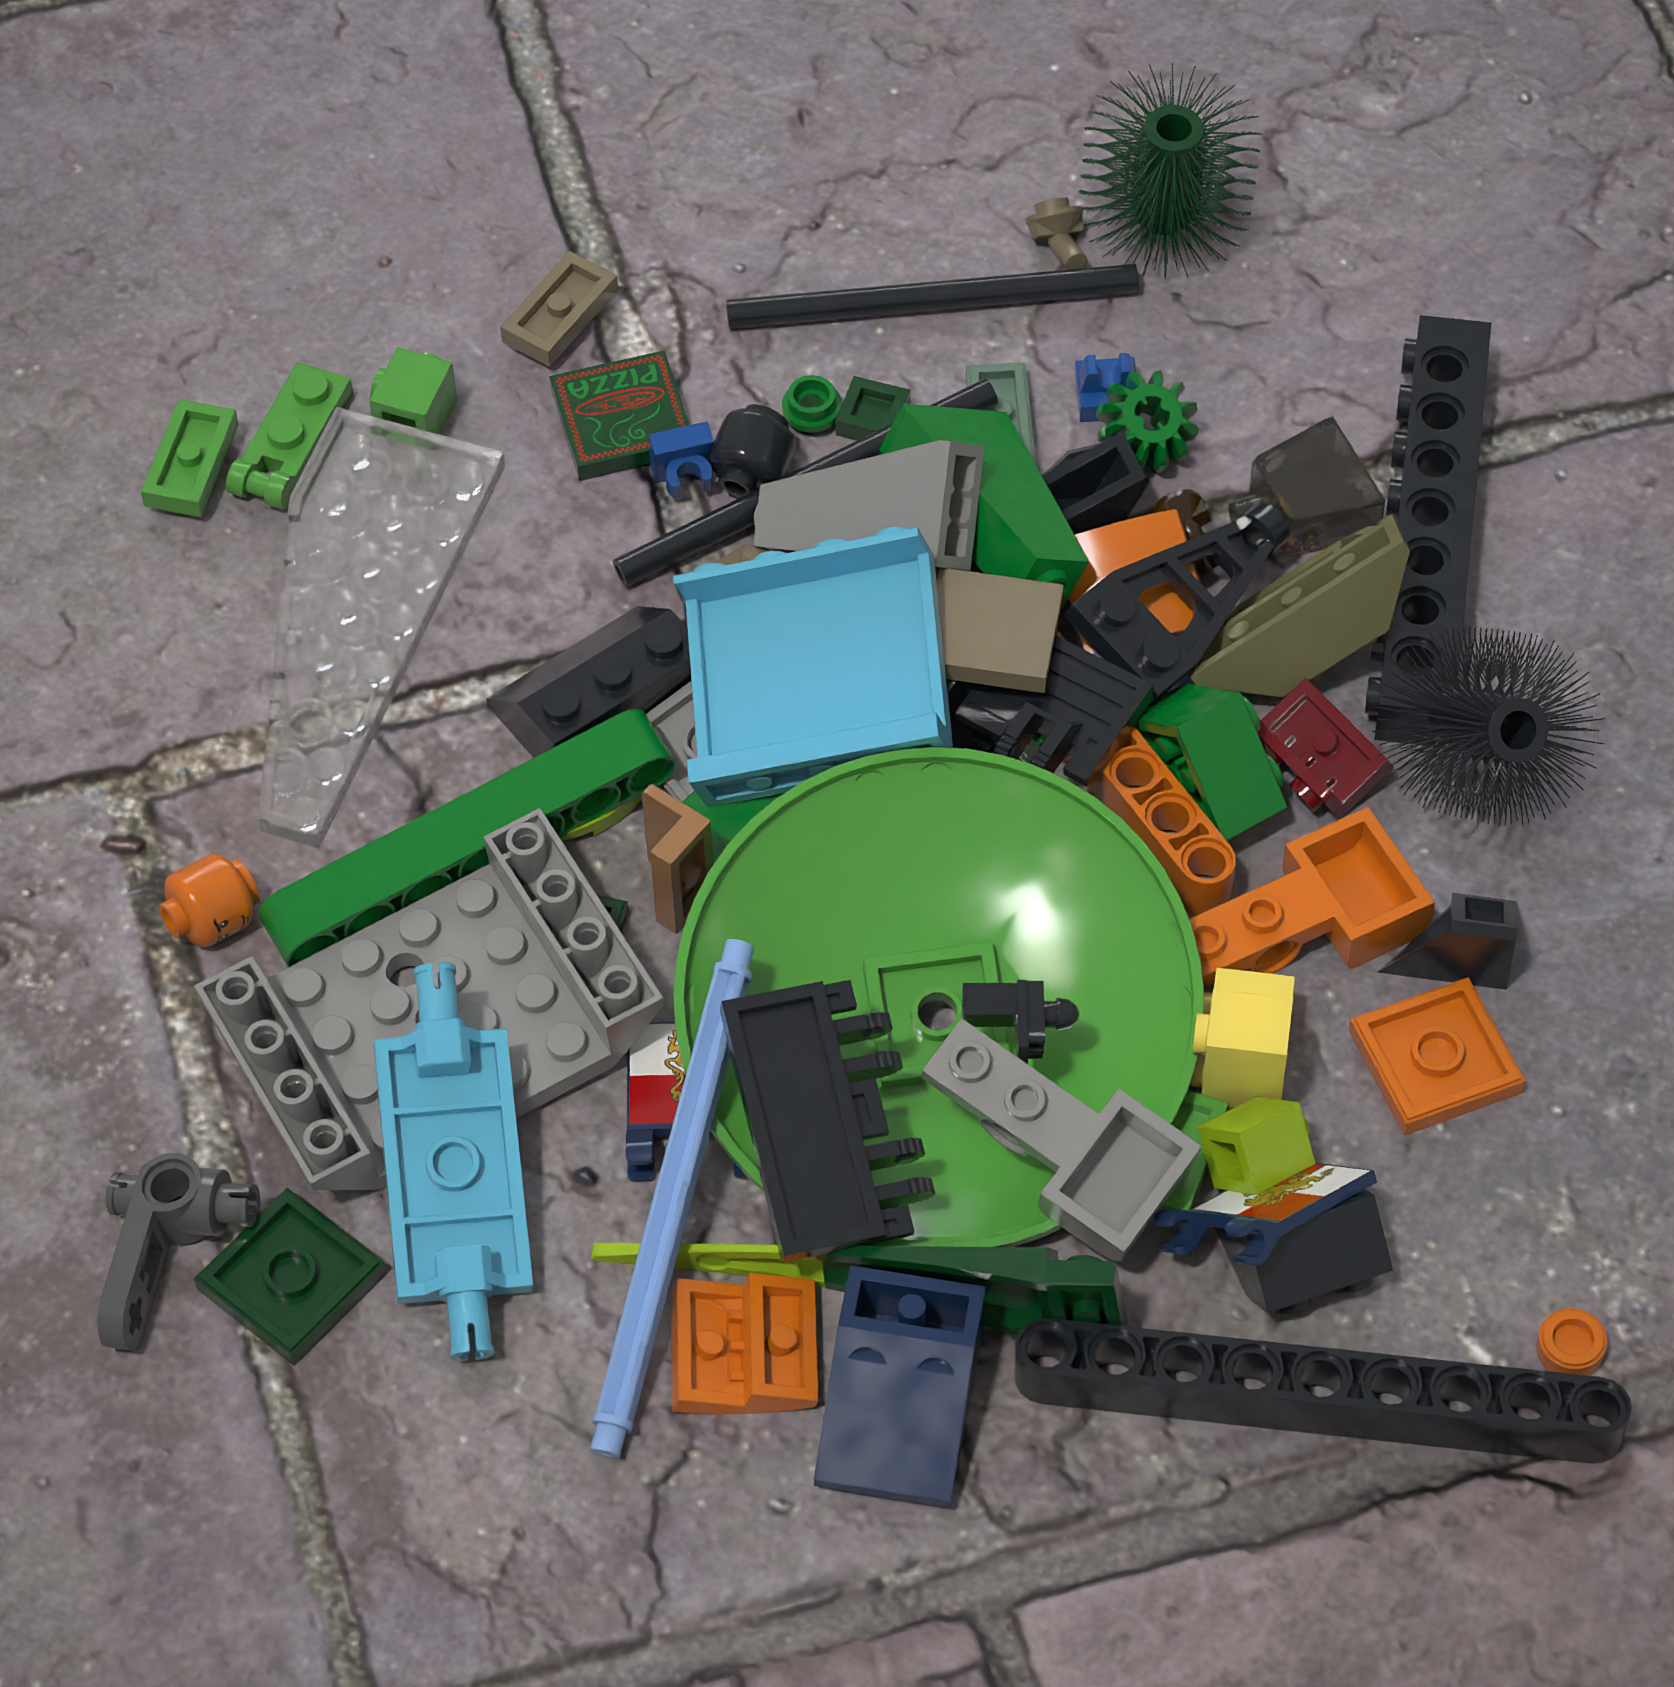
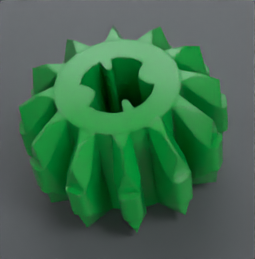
(1167, 417)

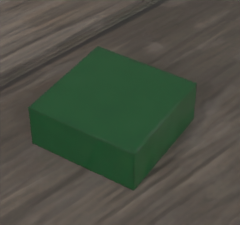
(869, 407)

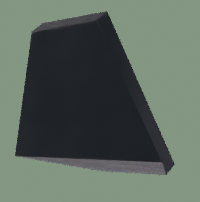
(1097, 484)
(1466, 940)

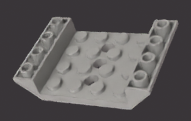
(527, 957)

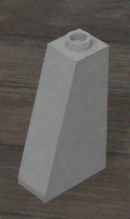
(910, 488)

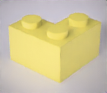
(1243, 1036)

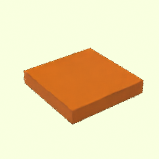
(1436, 1056)

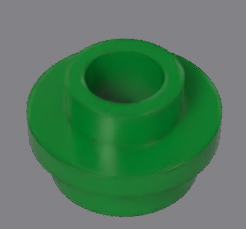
(811, 392)

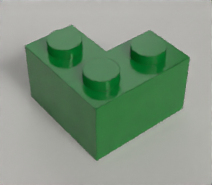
(1215, 754)

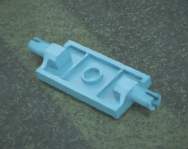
(452, 1164)

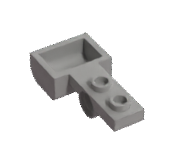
(1107, 1165)

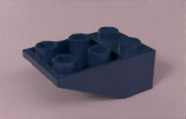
(900, 1386)

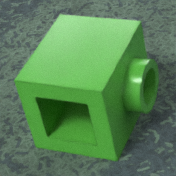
(414, 391)

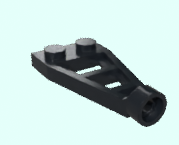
(1135, 639)

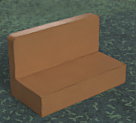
(678, 853)

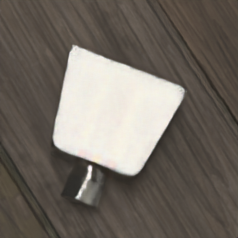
(1316, 487)

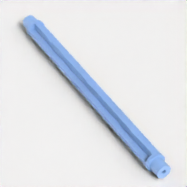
(669, 1207)

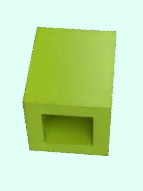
(1257, 1145)

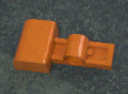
(1335, 883)

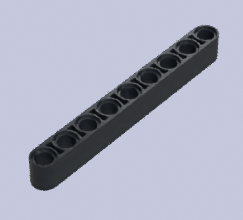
(1350, 1374)

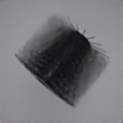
(1487, 725)

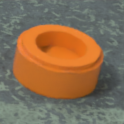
(1571, 1342)

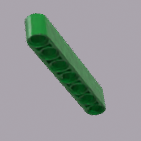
(568, 783)

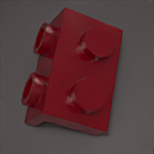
(1322, 749)

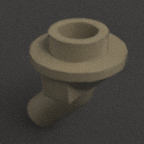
(1056, 222)

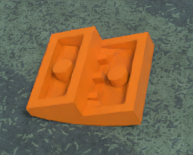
(1129, 542)
(743, 1345)

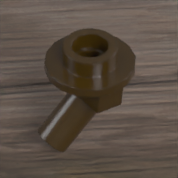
(1193, 516)

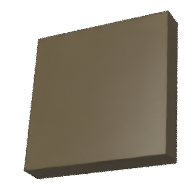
(997, 628)

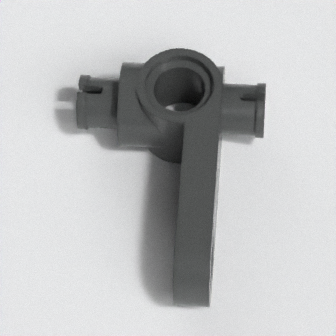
(155, 1224)

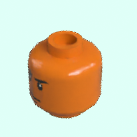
(209, 900)

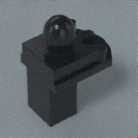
(1020, 1007)

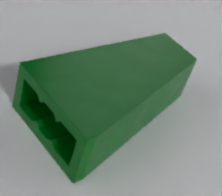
(1017, 518)

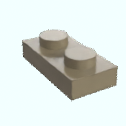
(559, 308)

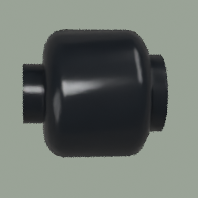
(751, 449)

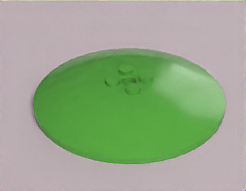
(941, 877)

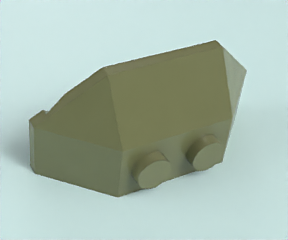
(1310, 616)

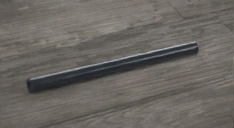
(932, 296)
(740, 513)

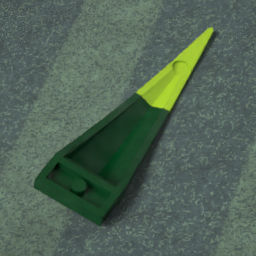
(1018, 1280)

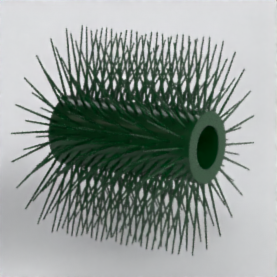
(1168, 171)

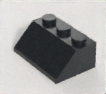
(614, 670)

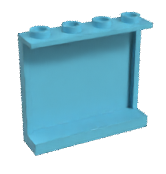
(813, 662)

